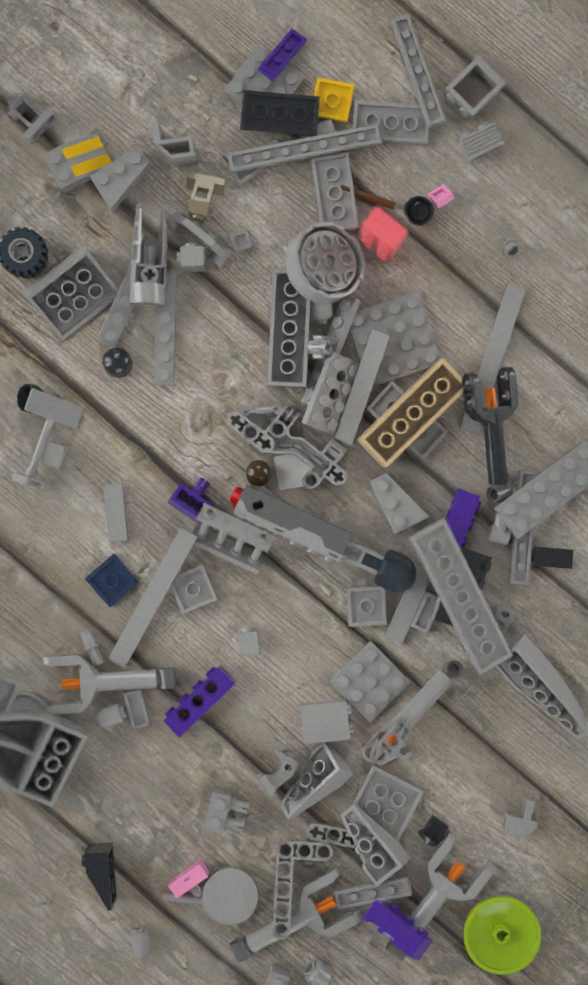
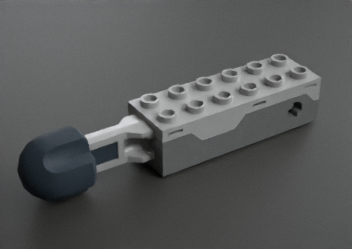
(391, 572)

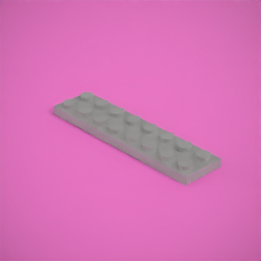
(461, 596)

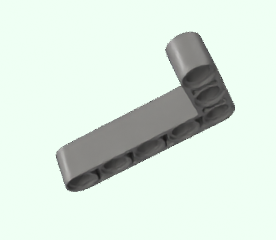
(288, 879)

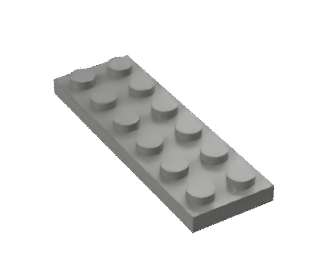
(546, 492)

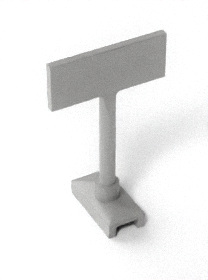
(53, 410)

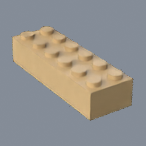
(412, 413)

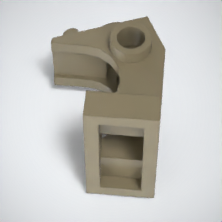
(199, 207)

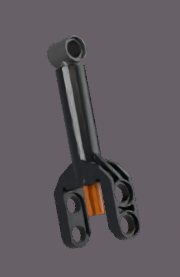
(492, 420)

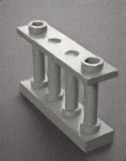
(228, 549)

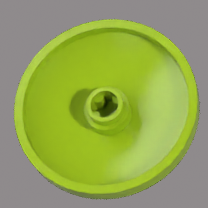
(502, 935)

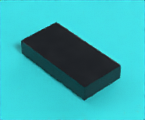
(553, 557)

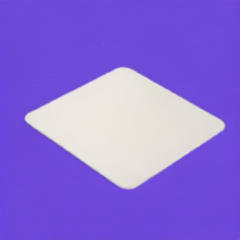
(291, 471)

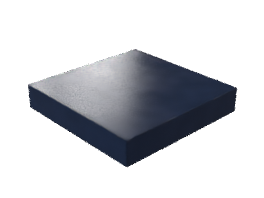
(111, 580)

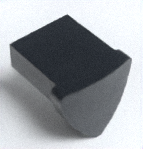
(433, 831)

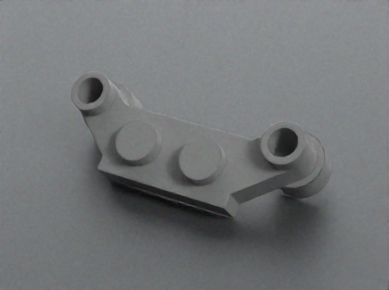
(206, 239)

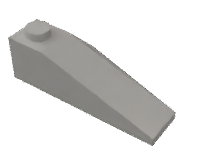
(321, 777)

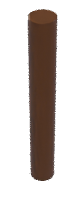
(370, 197)

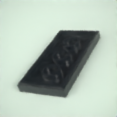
(279, 113)

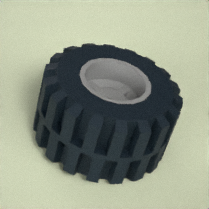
(23, 252)

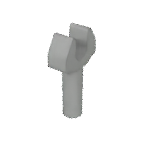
(404, 756)

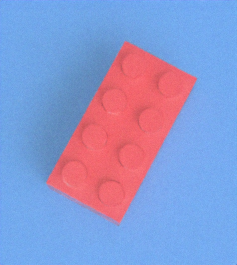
(382, 234)

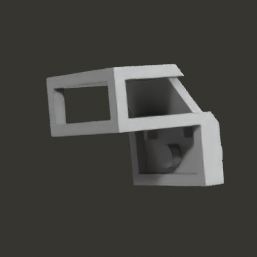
(167, 146)

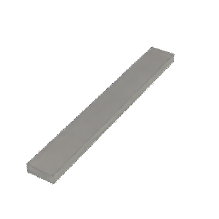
(304, 148)
(496, 346)
(153, 597)

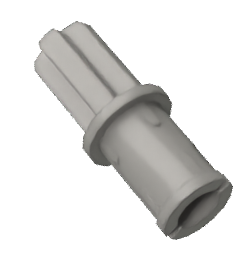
(91, 647)

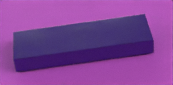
(282, 55)

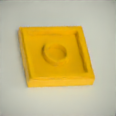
(334, 99)

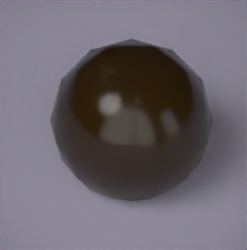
(258, 473)

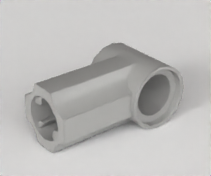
(499, 531)

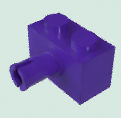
(190, 501)

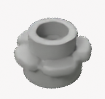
(510, 248)

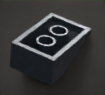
(101, 871)

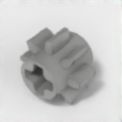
(319, 347)

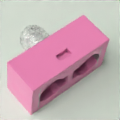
(189, 880)

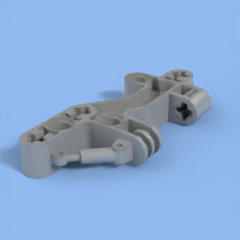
(319, 462)

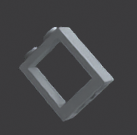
(487, 74)

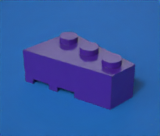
(399, 928)

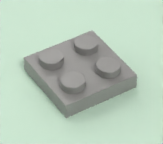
(193, 589)
(366, 606)

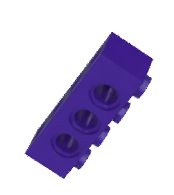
(179, 724)

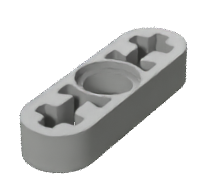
(319, 836)

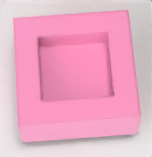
(440, 196)

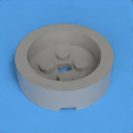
(316, 278)

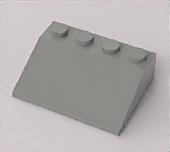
(72, 292)

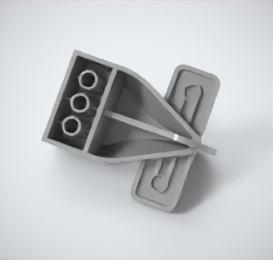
(35, 748)

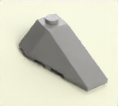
(376, 847)

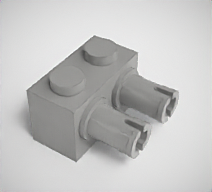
(219, 806)

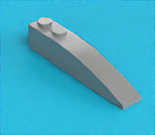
(535, 676)

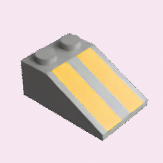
(77, 161)

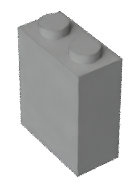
(326, 721)

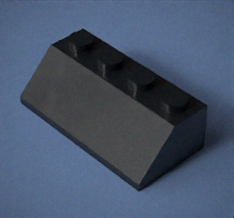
(479, 566)

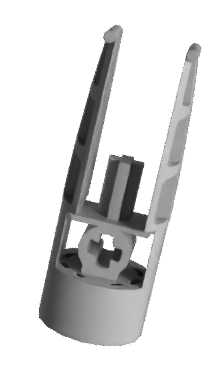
(148, 292)

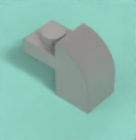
(521, 824)

